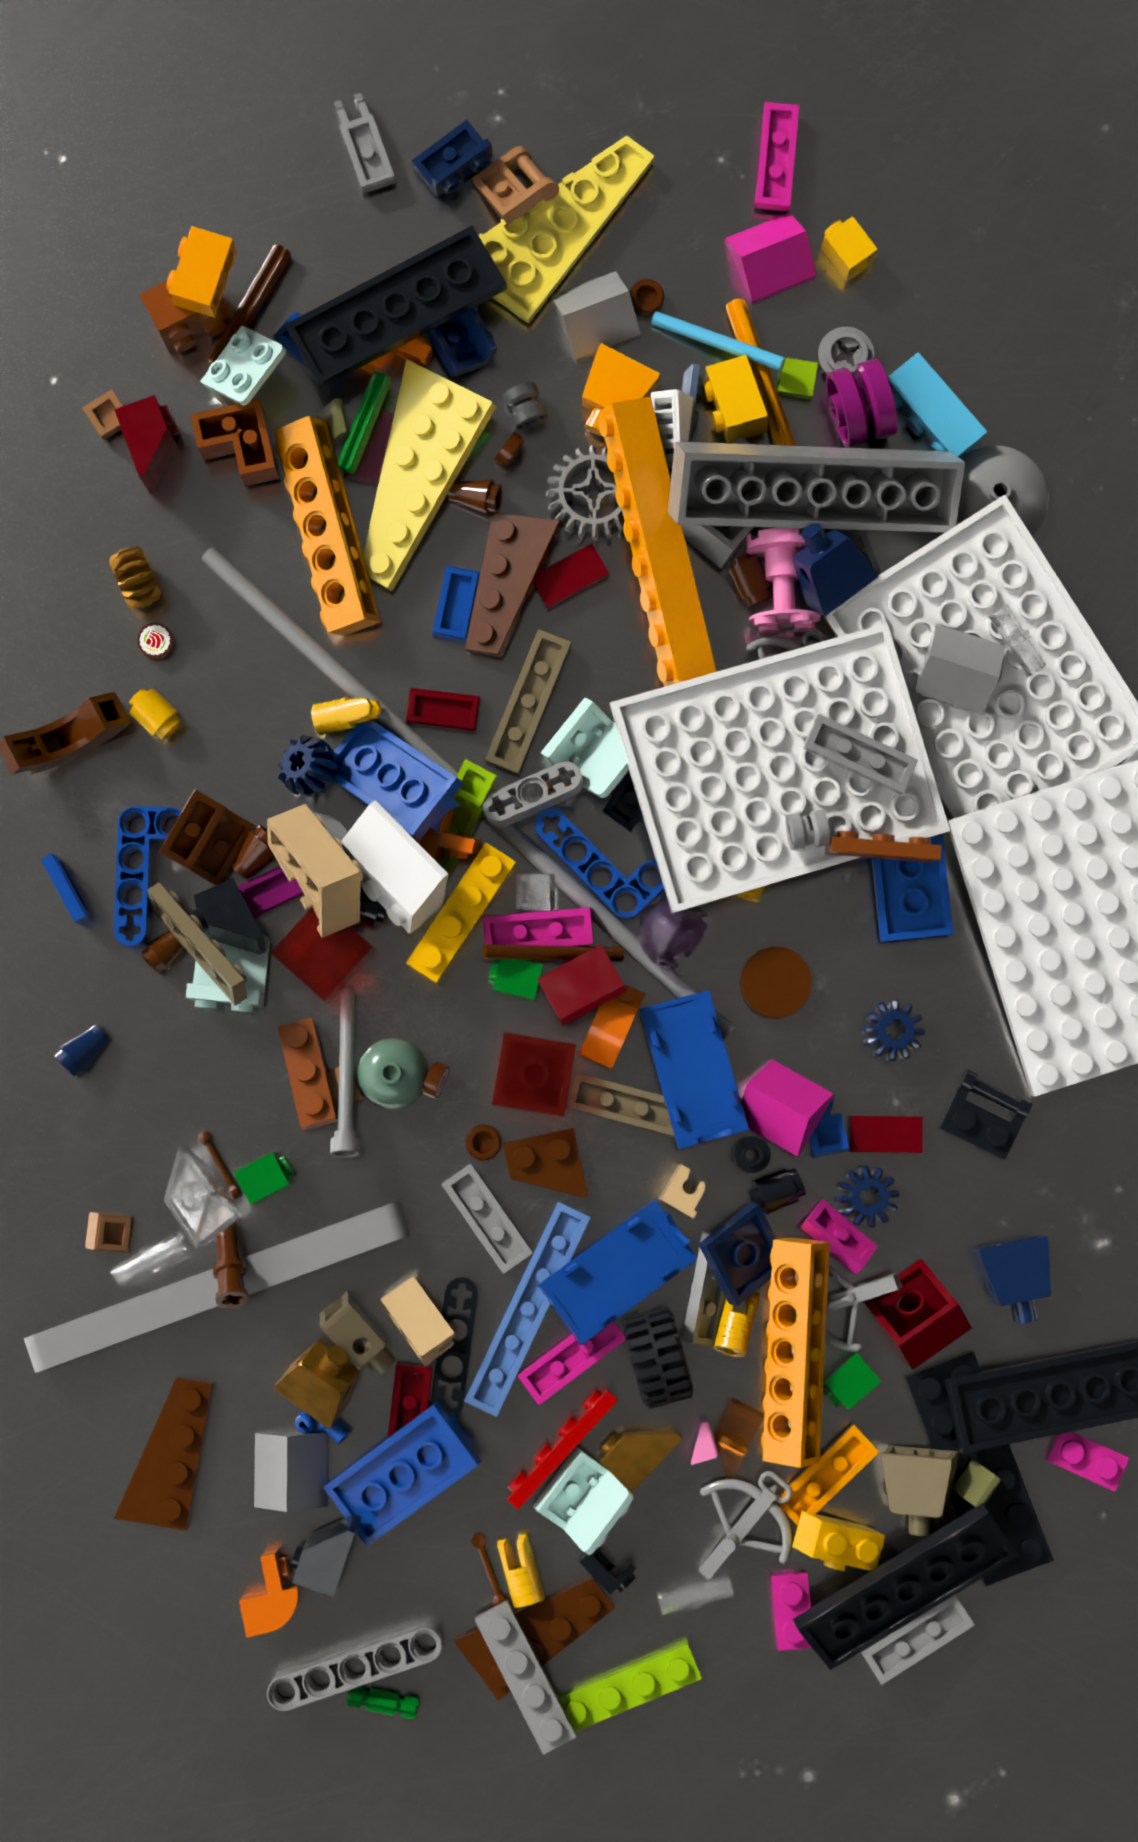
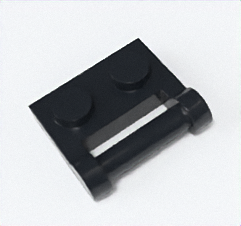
(979, 1125)

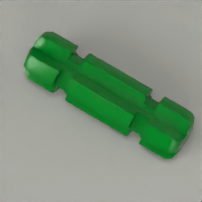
(383, 1702)

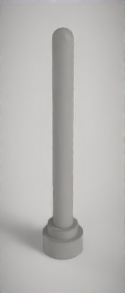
(345, 1140)

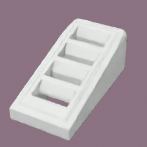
(680, 413)

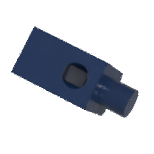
(830, 569)
(1017, 1274)

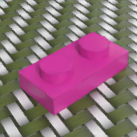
(846, 1241)
(1087, 1459)
(789, 1600)

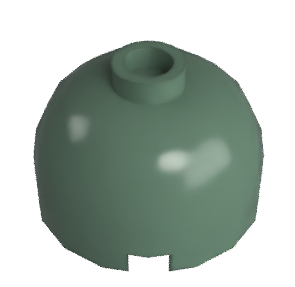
(392, 1073)

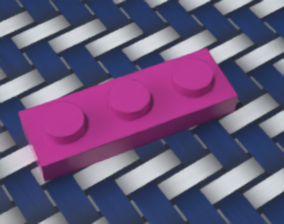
(777, 156)
(546, 928)
(567, 1362)

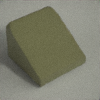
(336, 421)
(976, 1484)

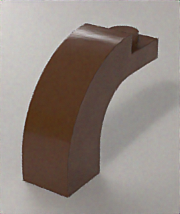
(66, 738)

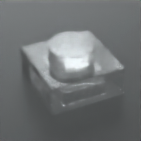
(535, 891)

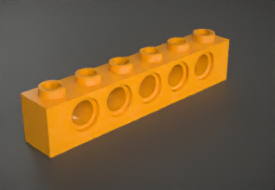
(340, 538)
(807, 1334)

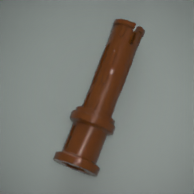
(229, 1270)

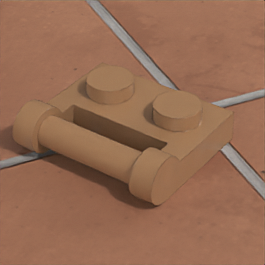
(506, 192)

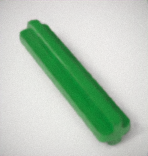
(364, 422)

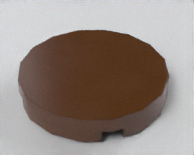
(775, 982)

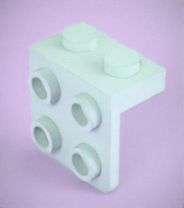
(242, 367)
(591, 744)
(254, 965)
(584, 1500)

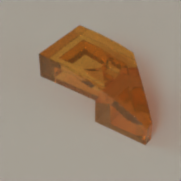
(736, 1433)

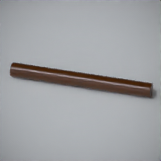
(544, 952)

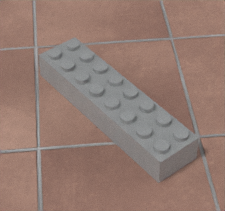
(814, 485)

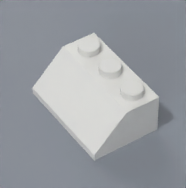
(395, 868)

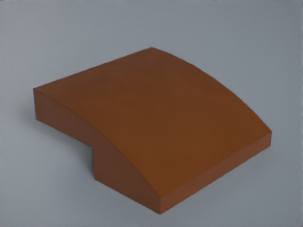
(206, 838)

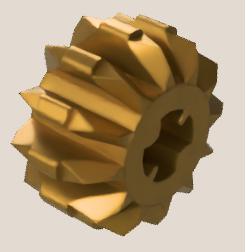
(134, 577)

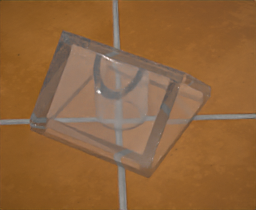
(198, 1199)

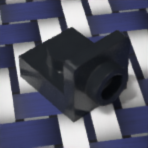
(600, 1568)

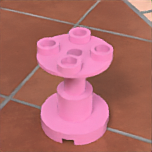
(778, 549)

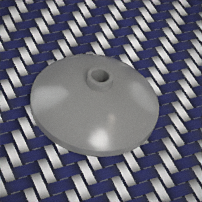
(1012, 471)

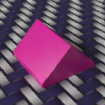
(772, 256)
(784, 1106)

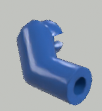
(306, 1424)

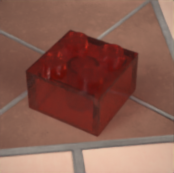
(322, 962)
(534, 1074)

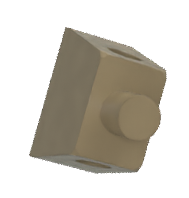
(346, 1322)
(919, 1484)

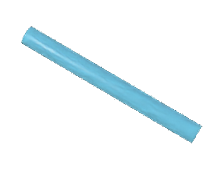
(718, 340)

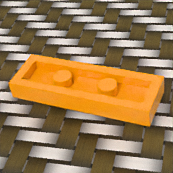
(824, 1480)

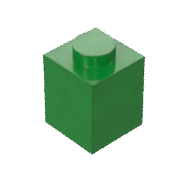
(516, 978)
(264, 1177)
(849, 1381)

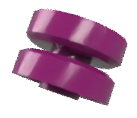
(861, 403)

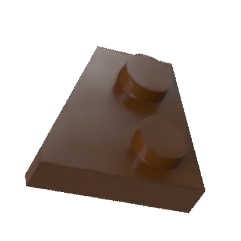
(548, 1162)

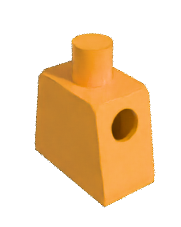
(615, 380)

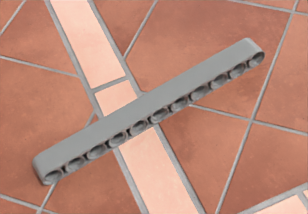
(199, 1291)

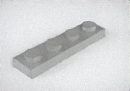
(525, 1677)

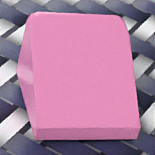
(704, 1444)

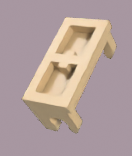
(681, 1197)
(418, 1321)

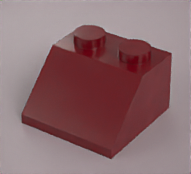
(150, 438)
(919, 1315)

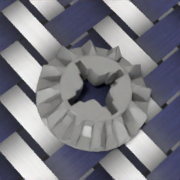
(848, 339)

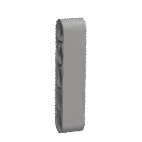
(342, 1679)

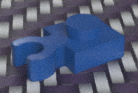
(829, 1135)

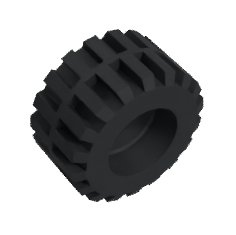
(658, 1358)

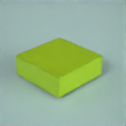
(797, 379)

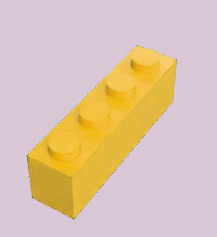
(462, 913)

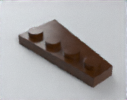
(507, 577)
(169, 1466)
(548, 1626)

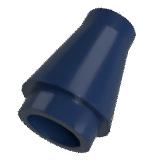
(81, 1050)

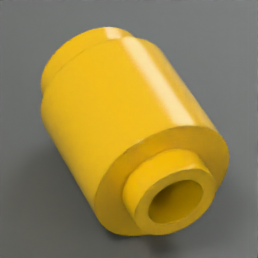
(154, 713)

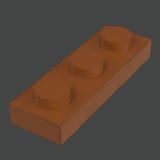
(884, 847)
(307, 1074)

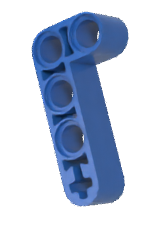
(596, 860)
(141, 877)

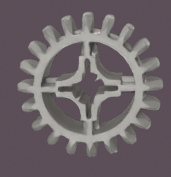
(580, 495)

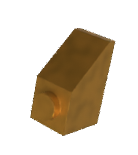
(637, 1453)

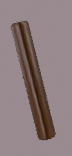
(255, 296)

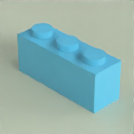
(934, 409)

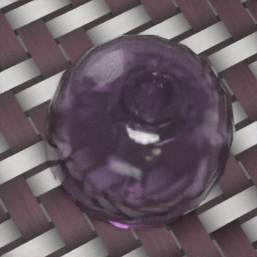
(669, 934)

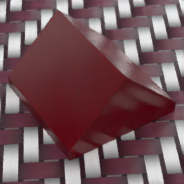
(581, 985)

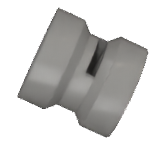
(807, 830)

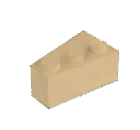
(319, 866)

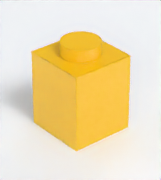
(848, 247)

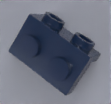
(453, 159)
(463, 343)

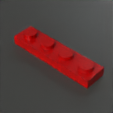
(571, 1435)

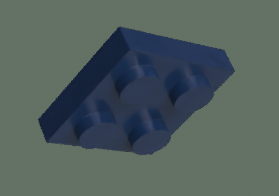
(740, 1253)

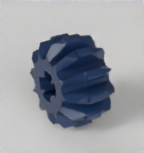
(307, 766)
(885, 1020)
(871, 1208)

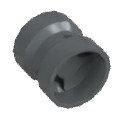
(525, 405)

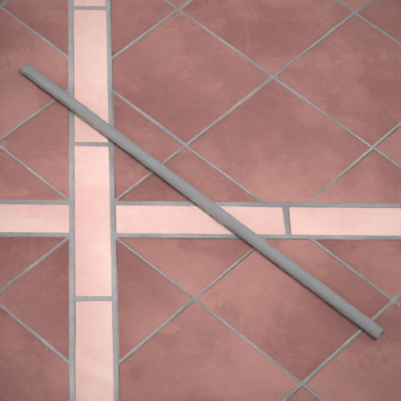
(399, 728)

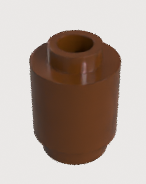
(749, 580)

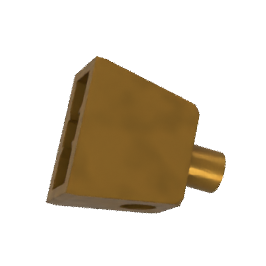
(320, 1382)

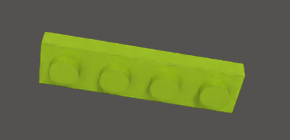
(630, 1686)

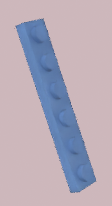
(525, 1310)

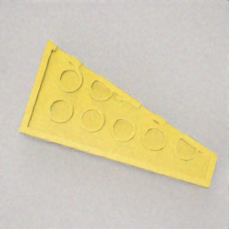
(552, 236)
(426, 449)

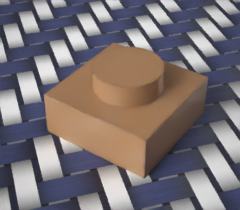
(102, 414)

